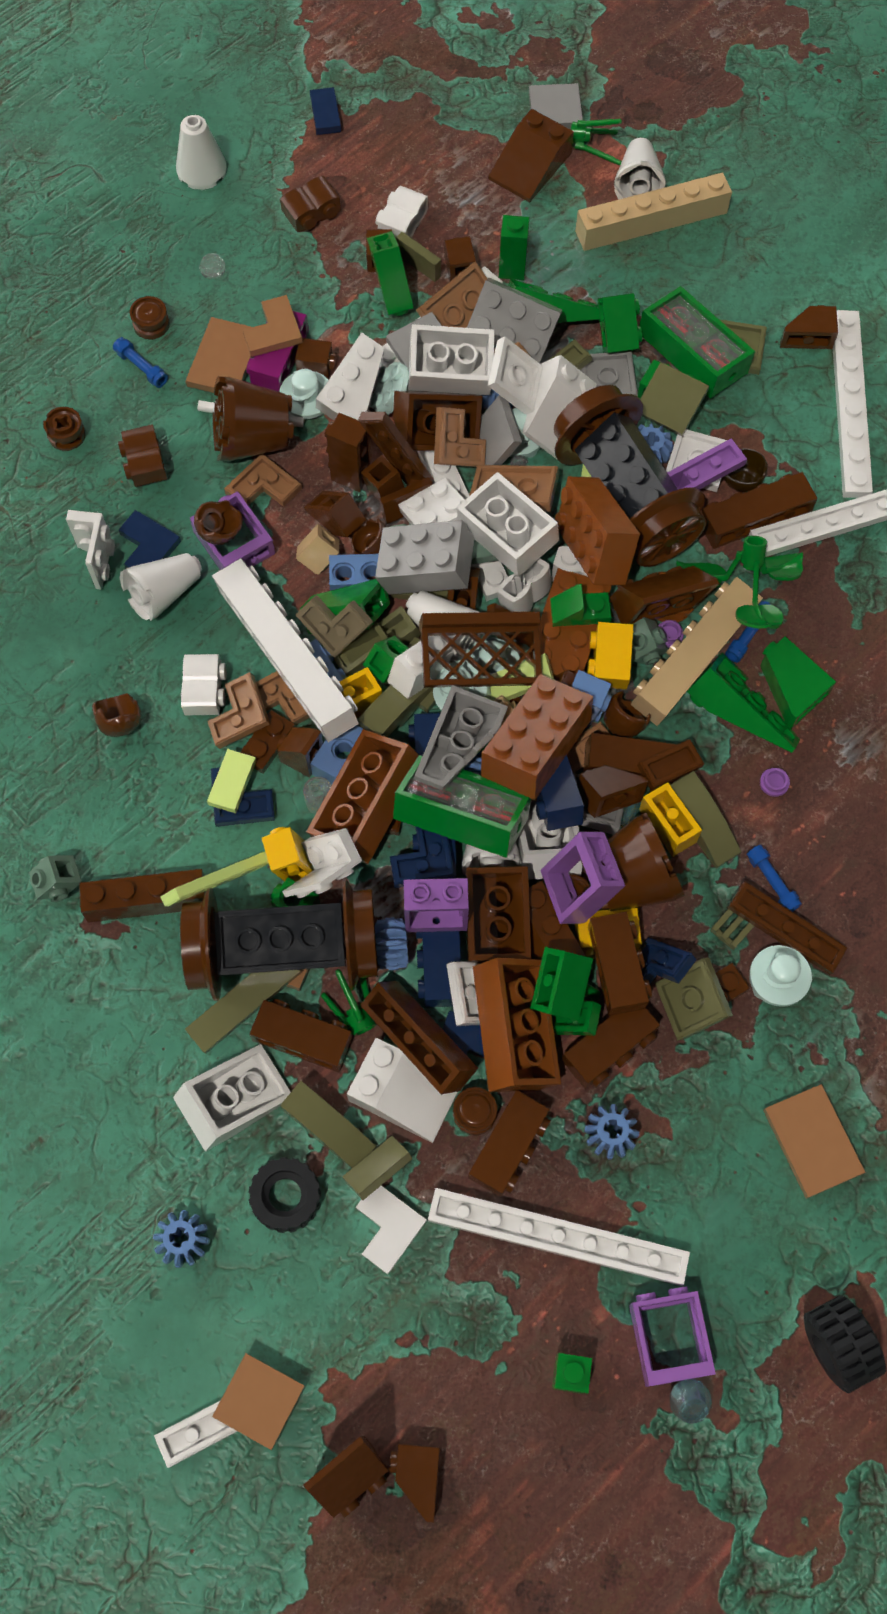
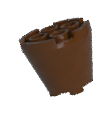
(249, 419)
(643, 867)

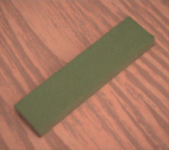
(237, 1007)

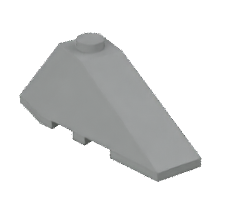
(458, 736)

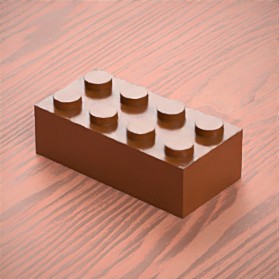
(597, 530)
(567, 645)
(536, 736)
(365, 792)
(515, 1039)

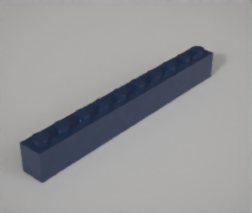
(438, 946)

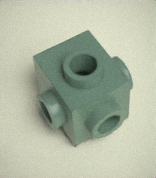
(647, 642)
(55, 877)

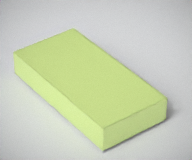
(231, 781)

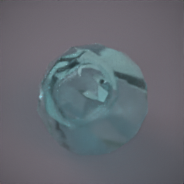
(690, 1401)

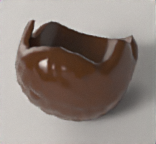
(217, 522)
(117, 715)
(623, 718)

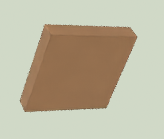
(258, 1401)

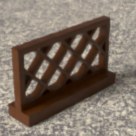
(480, 624)

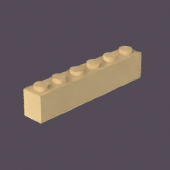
(653, 211)
(694, 653)

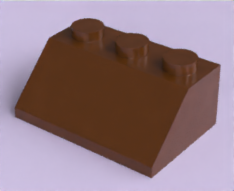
(416, 415)
(662, 594)
(498, 913)
(545, 926)

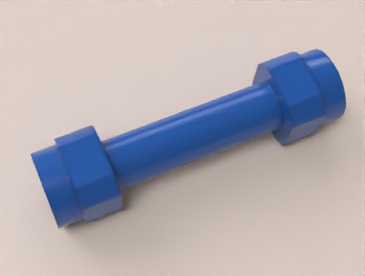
(125, 350)
(739, 648)
(759, 858)

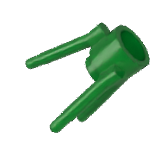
(583, 132)
(358, 1019)

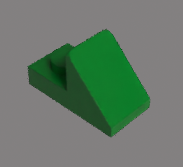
(577, 608)

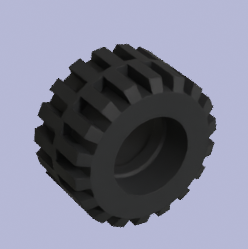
(844, 1344)

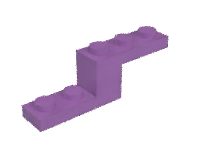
(708, 466)

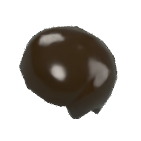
(749, 475)

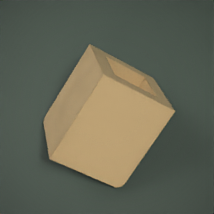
(316, 548)

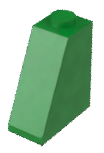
(513, 247)
(390, 273)
(368, 595)
(794, 680)

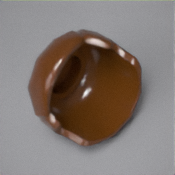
(368, 538)

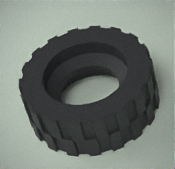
(267, 1177)

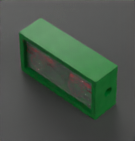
(696, 341)
(465, 810)

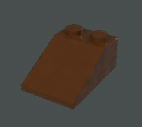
(532, 155)
(347, 1478)

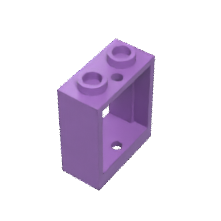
(251, 552)
(604, 880)
(436, 899)
(676, 1297)

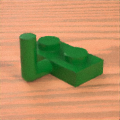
(588, 1017)

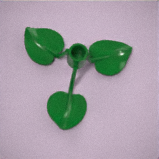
(753, 557)

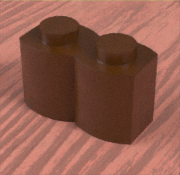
(310, 204)
(143, 456)

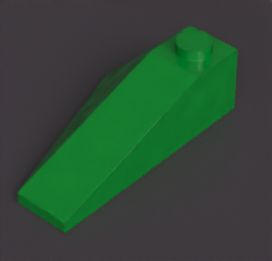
(571, 310)
(724, 693)

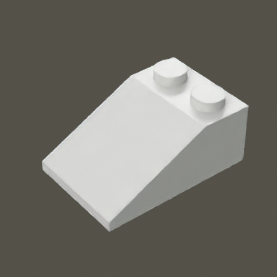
(557, 387)
(539, 846)
(399, 1092)
(231, 1096)

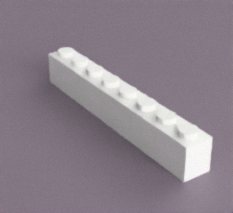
(286, 651)

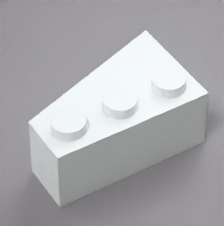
(353, 380)

